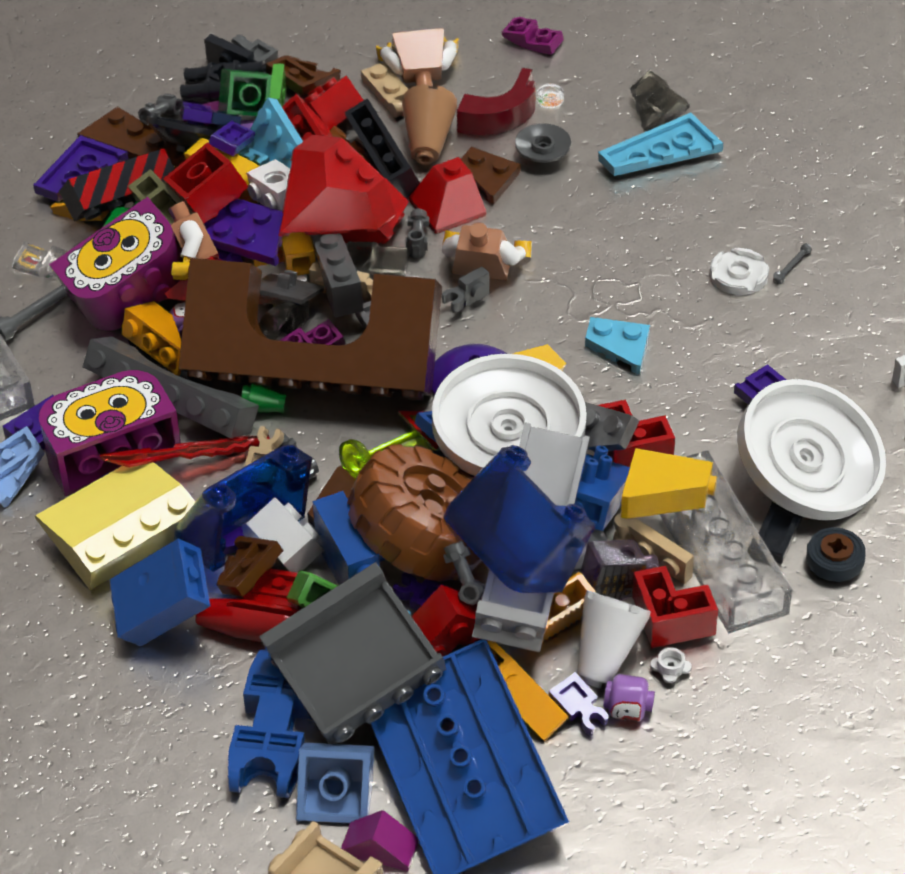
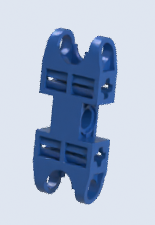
(270, 744)

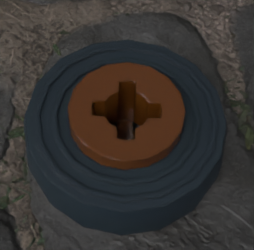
(842, 564)

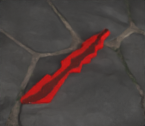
(188, 450)

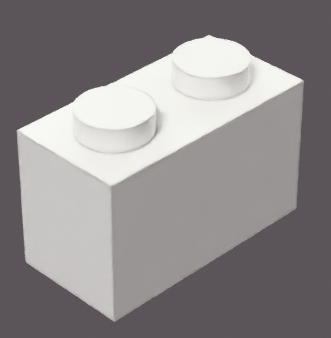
(281, 525)

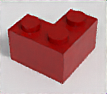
(650, 435)
(674, 614)
(446, 620)

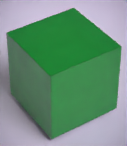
(243, 92)

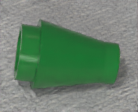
(266, 399)

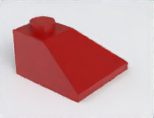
(448, 196)

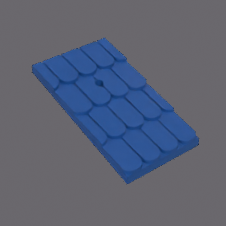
(475, 785)

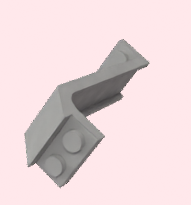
(522, 617)

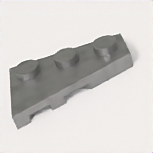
(608, 428)

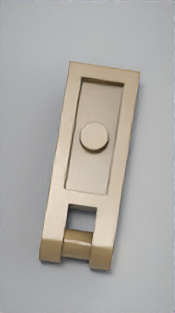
(386, 87)
(675, 558)

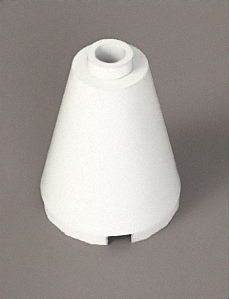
(607, 636)

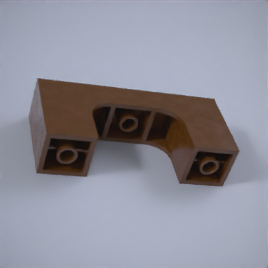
(389, 357)

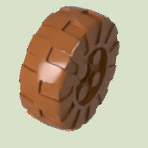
(402, 506)

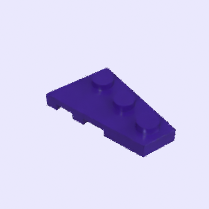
(80, 158)

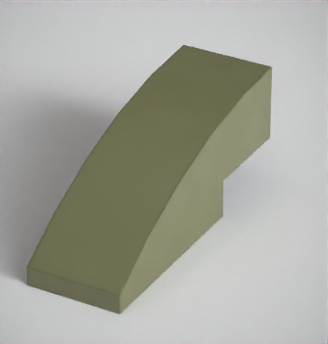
(157, 191)

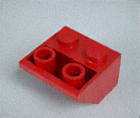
(332, 100)

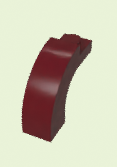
(500, 113)

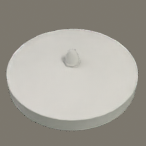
(492, 398)
(811, 449)

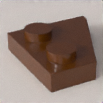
(302, 75)
(491, 172)
(248, 565)

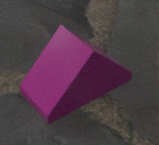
(381, 838)

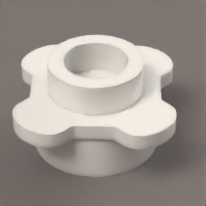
(671, 657)

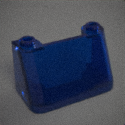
(241, 496)
(518, 527)

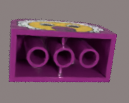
(121, 266)
(101, 418)

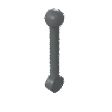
(779, 277)

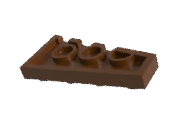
(129, 134)

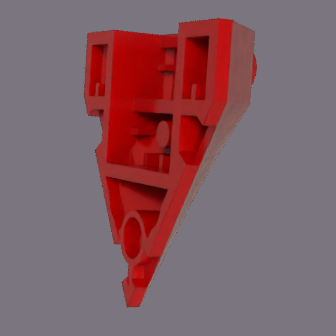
(333, 190)

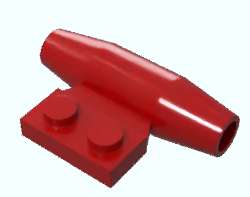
(256, 611)

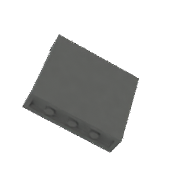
(353, 654)

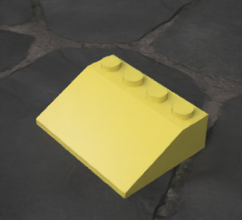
(116, 521)

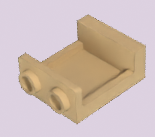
(316, 855)

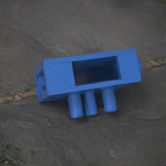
(601, 487)
(342, 544)
(159, 592)

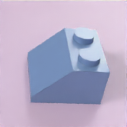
(334, 782)

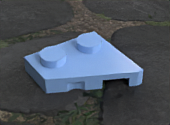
(17, 460)

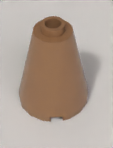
(428, 120)

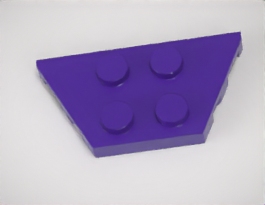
(247, 231)

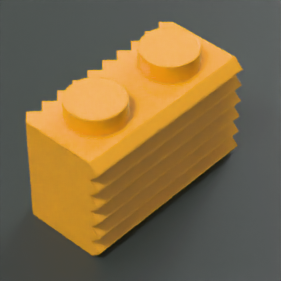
(567, 605)

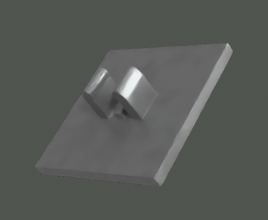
(288, 288)

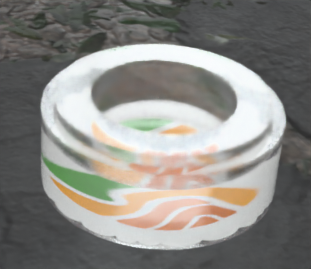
(550, 96)

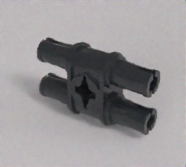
(204, 81)

